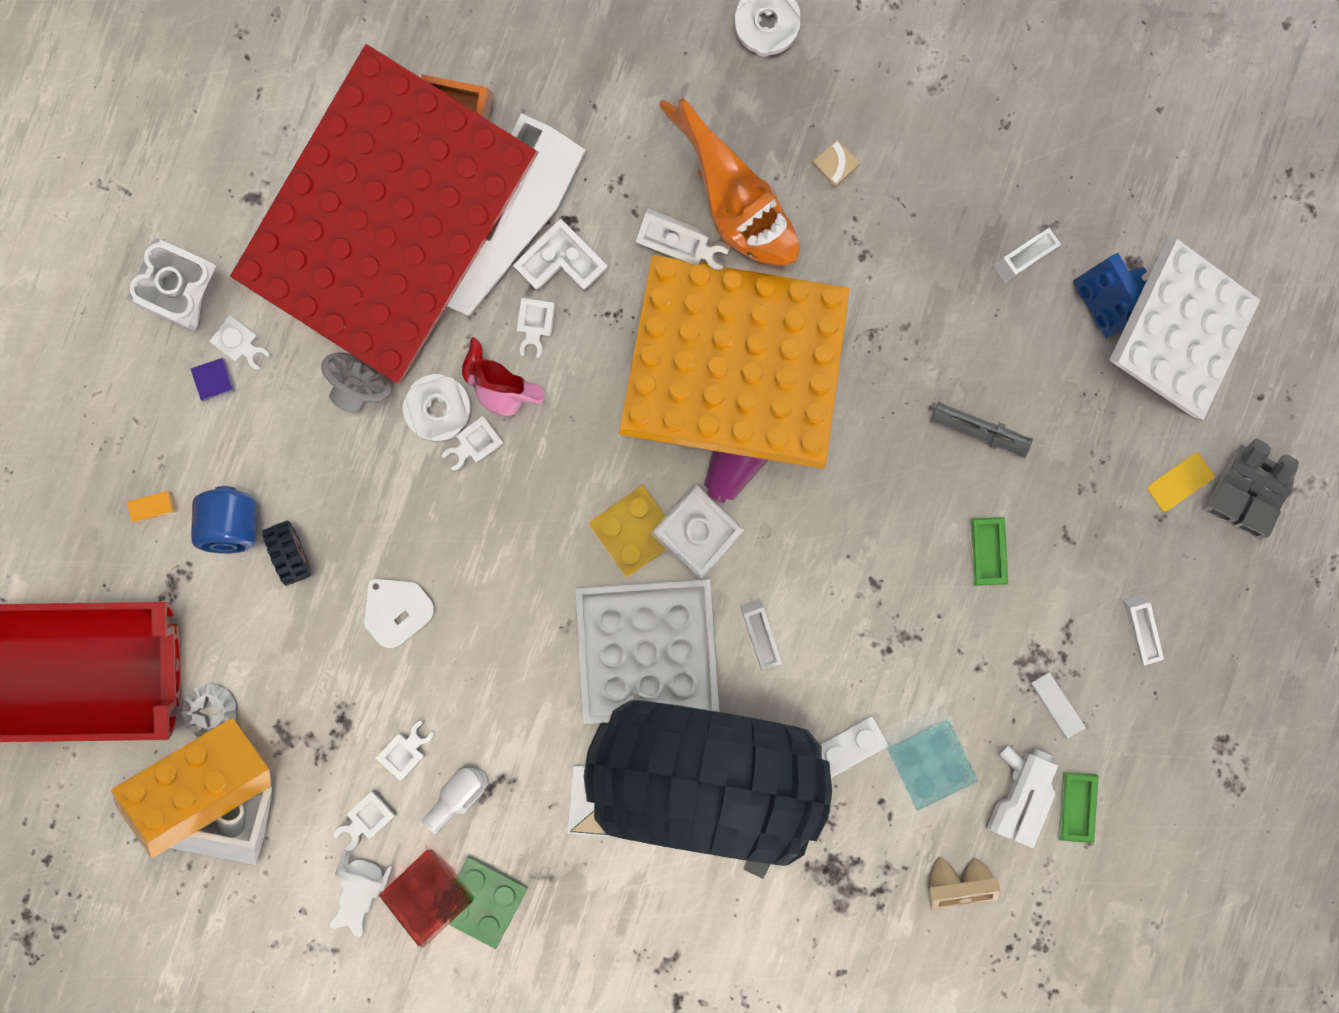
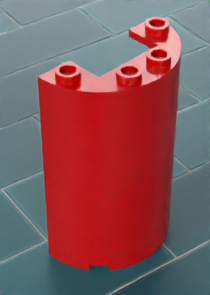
(88, 671)

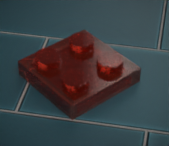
(425, 898)

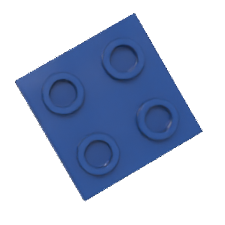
(1111, 293)

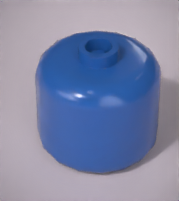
(223, 521)

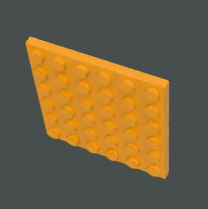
(736, 362)

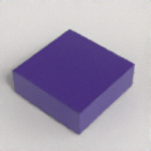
(212, 379)

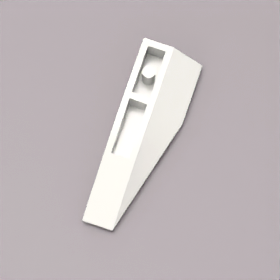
(526, 212)

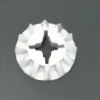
(197, 699)

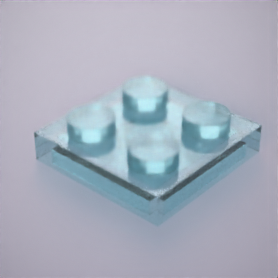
(932, 764)

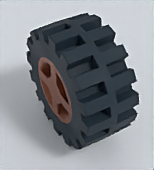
(286, 553)

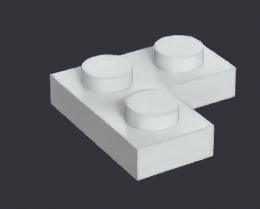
(560, 249)

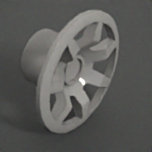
(351, 385)

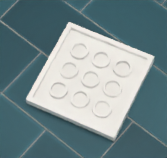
(1184, 329)
(646, 646)

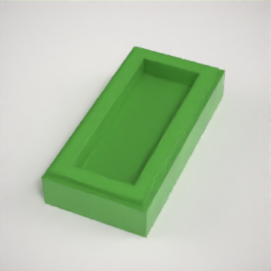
(989, 551)
(1078, 807)

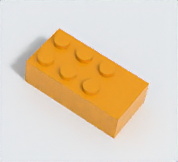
(191, 787)

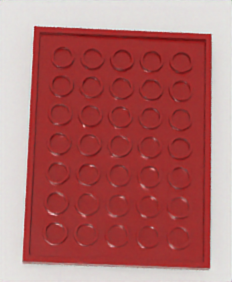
(383, 213)

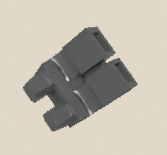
(1255, 475)

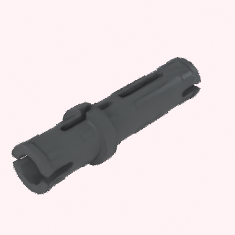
(1019, 445)

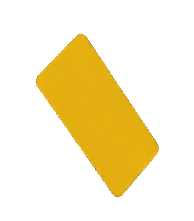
(1180, 482)

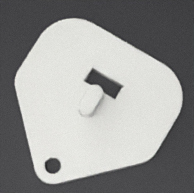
(390, 602)

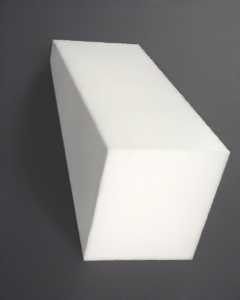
(1026, 255)
(1144, 628)
(760, 634)
(1058, 706)

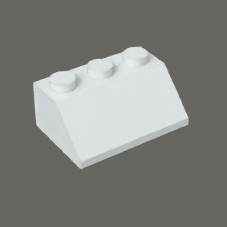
(234, 835)

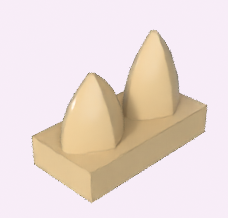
(948, 892)

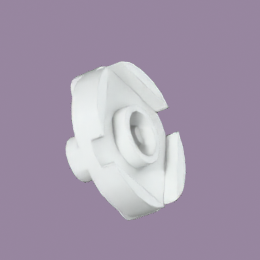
(765, 40)
(420, 398)

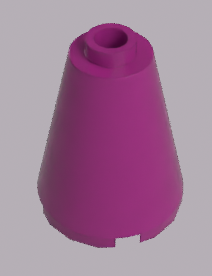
(730, 474)

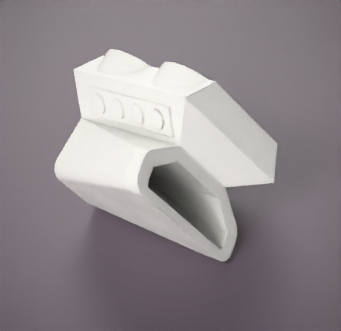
(171, 283)

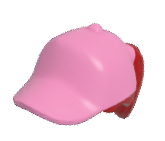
(495, 385)

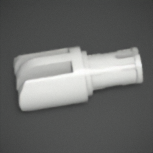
(456, 797)

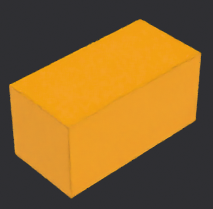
(151, 507)

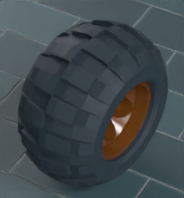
(708, 782)

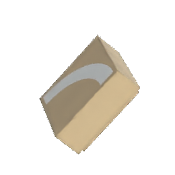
(836, 163)

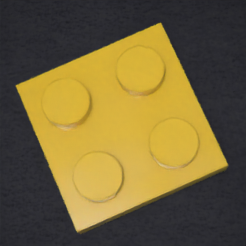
(627, 529)

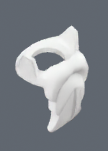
(360, 885)

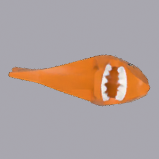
(737, 199)

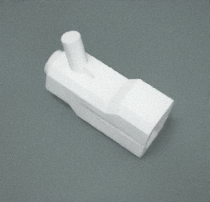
(1029, 798)

